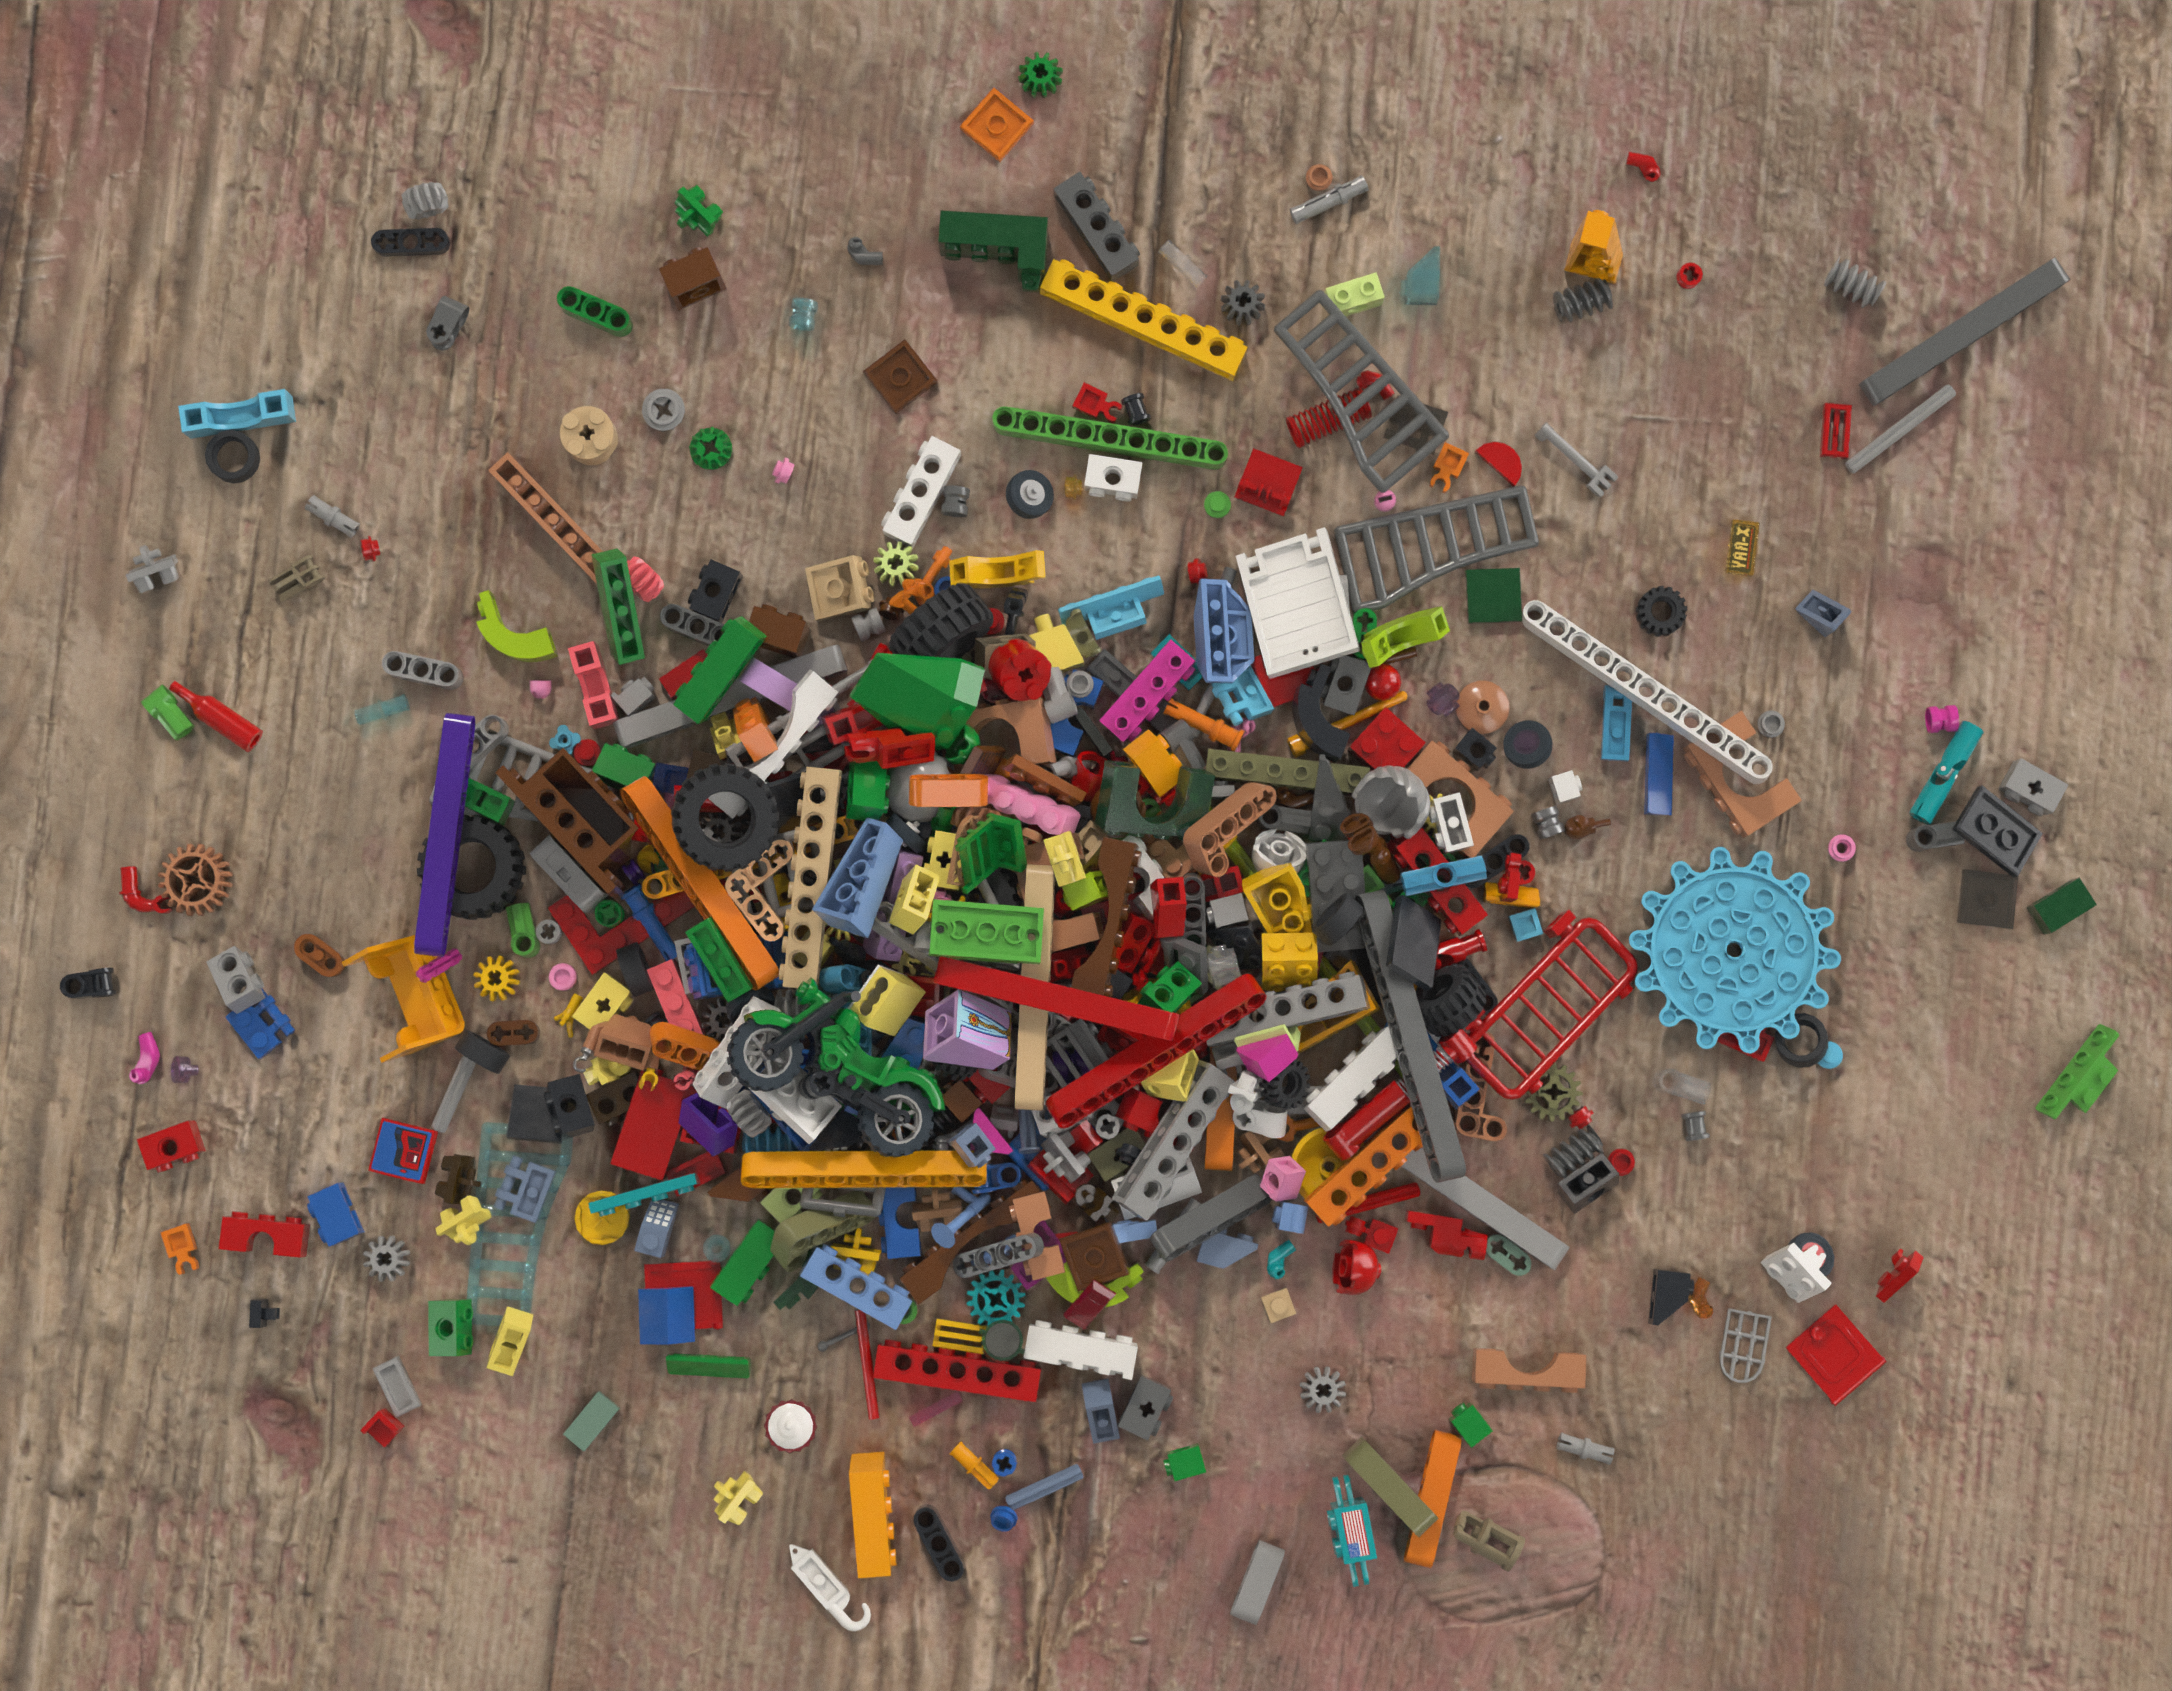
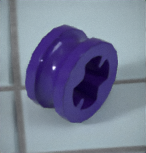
(633, 871)

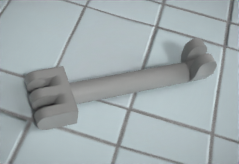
(1596, 476)

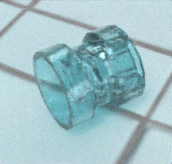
(803, 314)

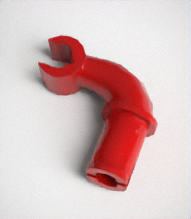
(133, 897)

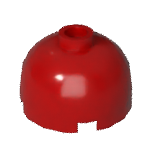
(1355, 1268)

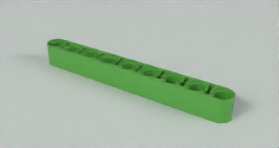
(1099, 429)

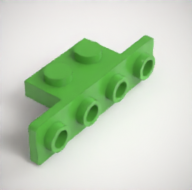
(2083, 1076)

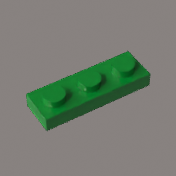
(719, 959)

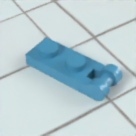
(1615, 726)

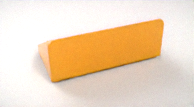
(1527, 897)

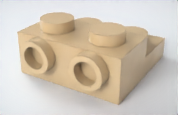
(839, 587)

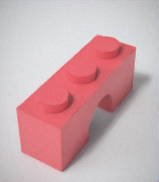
(594, 683)
(672, 997)

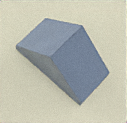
(1822, 612)

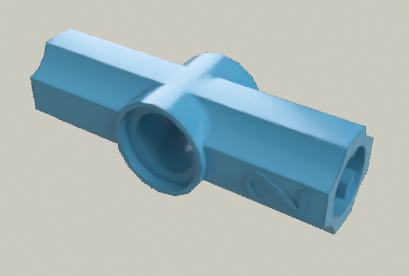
(1460, 871)

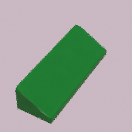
(708, 1365)

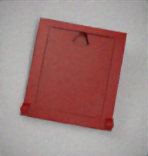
(696, 1274)
(1838, 1358)

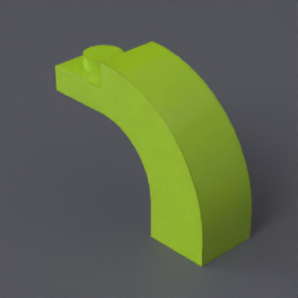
(1404, 633)
(524, 647)
(1066, 1287)

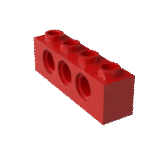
(1471, 910)

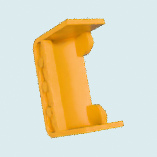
(427, 1006)

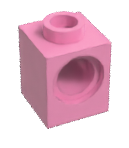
(1282, 1178)

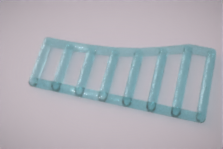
(533, 1241)

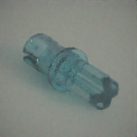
(381, 709)

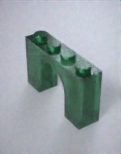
(1118, 807)

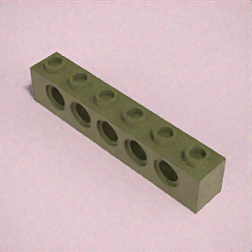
(1278, 771)

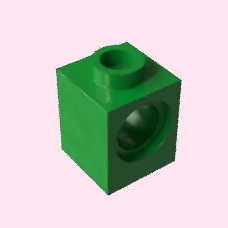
(1469, 1423)
(1184, 1462)

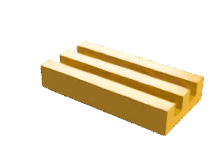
(938, 1332)

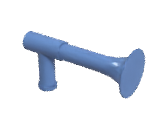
(943, 1233)

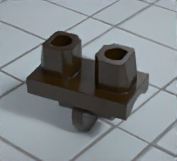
(460, 1178)
(1095, 1202)

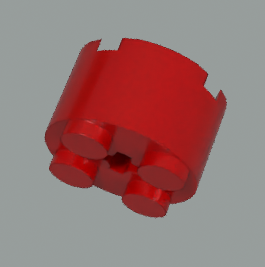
(1020, 670)

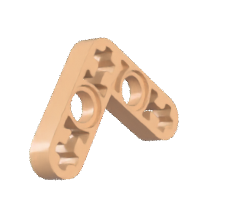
(752, 882)

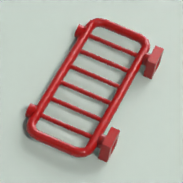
(1561, 927)

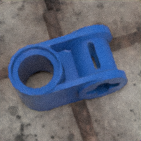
(995, 1178)

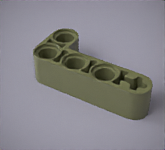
(812, 1228)
(1390, 1486)

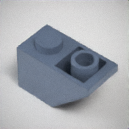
(1225, 1249)

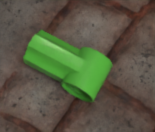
(164, 707)
(522, 927)

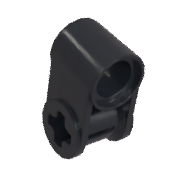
(94, 984)

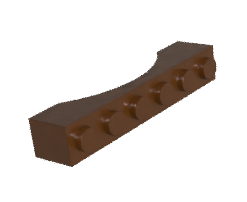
(1117, 865)
(928, 1276)

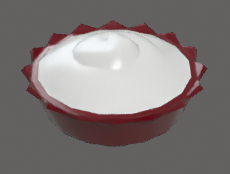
(790, 1426)

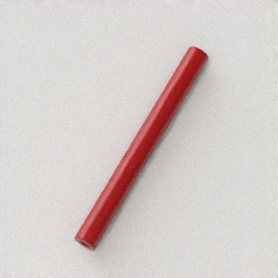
(867, 1366)

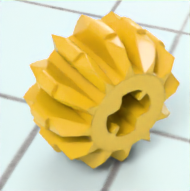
(487, 979)

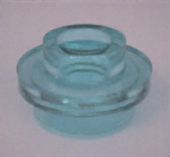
(716, 1240)

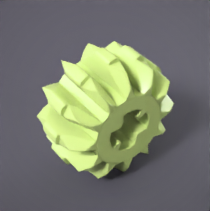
(890, 557)

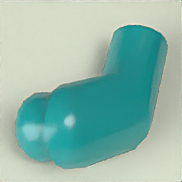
(1277, 1257)

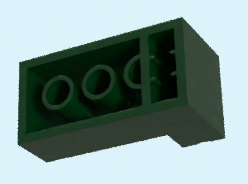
(997, 238)

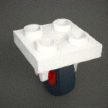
(1802, 1266)

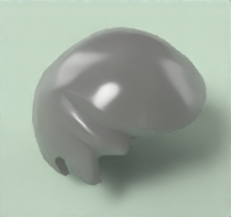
(899, 788)
(1393, 800)

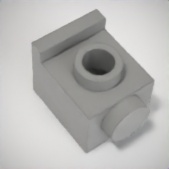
(635, 696)

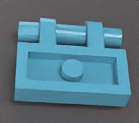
(1249, 694)

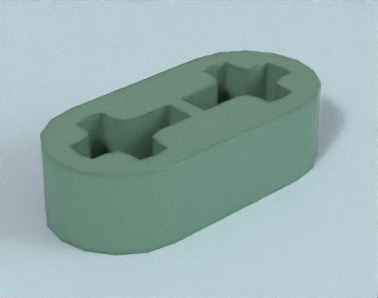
(1512, 1250)

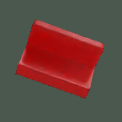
(681, 674)

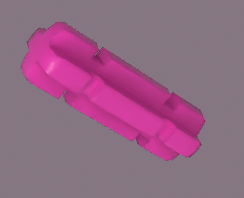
(438, 965)

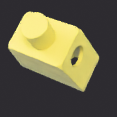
(1056, 644)
(1173, 1080)

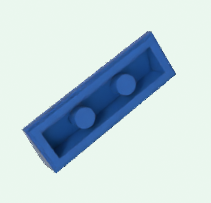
(1658, 774)

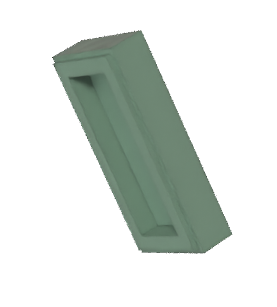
(591, 1421)

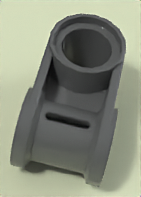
(448, 318)

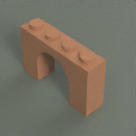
(1030, 723)
(1488, 810)
(1745, 813)
(1068, 932)

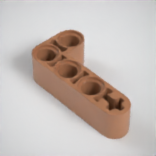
(1208, 835)
(1475, 1111)

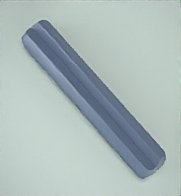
(1044, 1487)

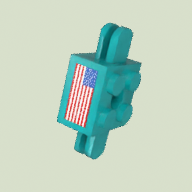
(1353, 1530)

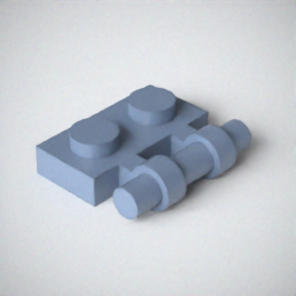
(532, 1191)

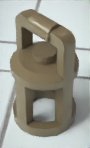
(1480, 1535)

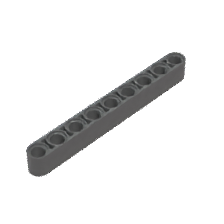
(1964, 332)

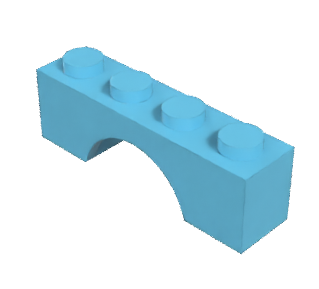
(261, 411)

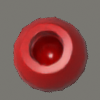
(1383, 682)

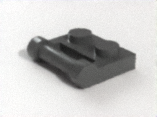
(1190, 955)

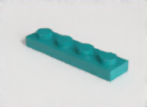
(633, 1198)

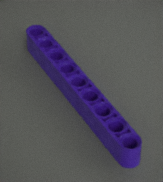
(444, 835)

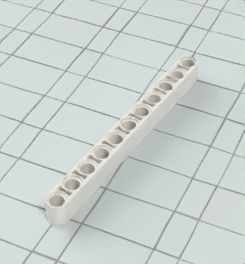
(1651, 704)

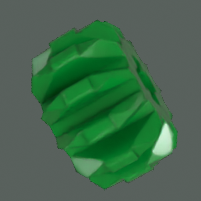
(1038, 65)

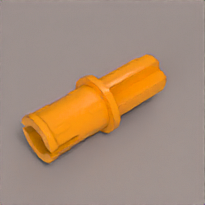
(974, 1465)

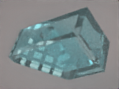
(1422, 280)

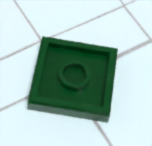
(1493, 595)

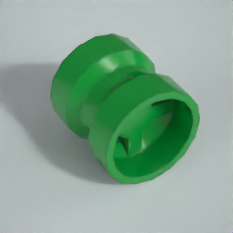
(605, 912)

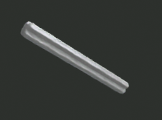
(1900, 429)

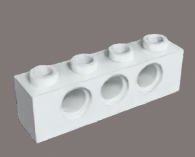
(909, 531)
(721, 1088)

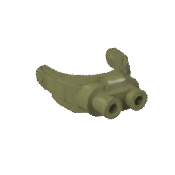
(1081, 634)

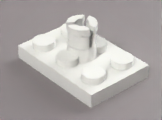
(801, 1114)

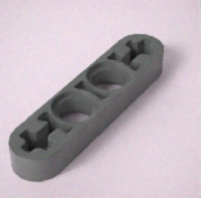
(998, 1255)

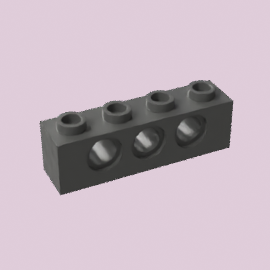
(1113, 263)

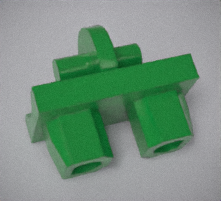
(693, 213)

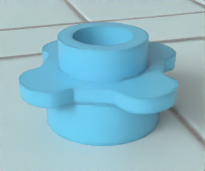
(572, 739)

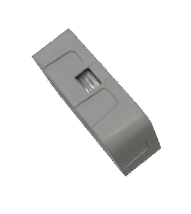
(569, 874)

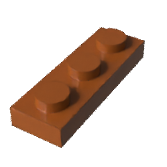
(1044, 781)

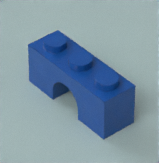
(1067, 737)
(899, 1241)

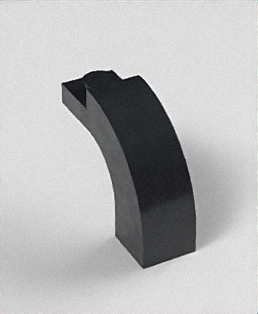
(1310, 722)

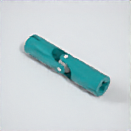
(1952, 762)

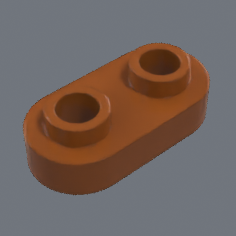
(319, 956)

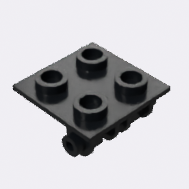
(1246, 946)

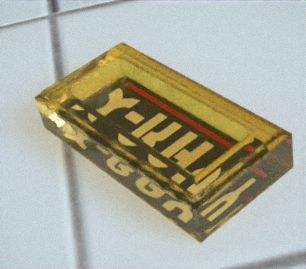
(1742, 547)

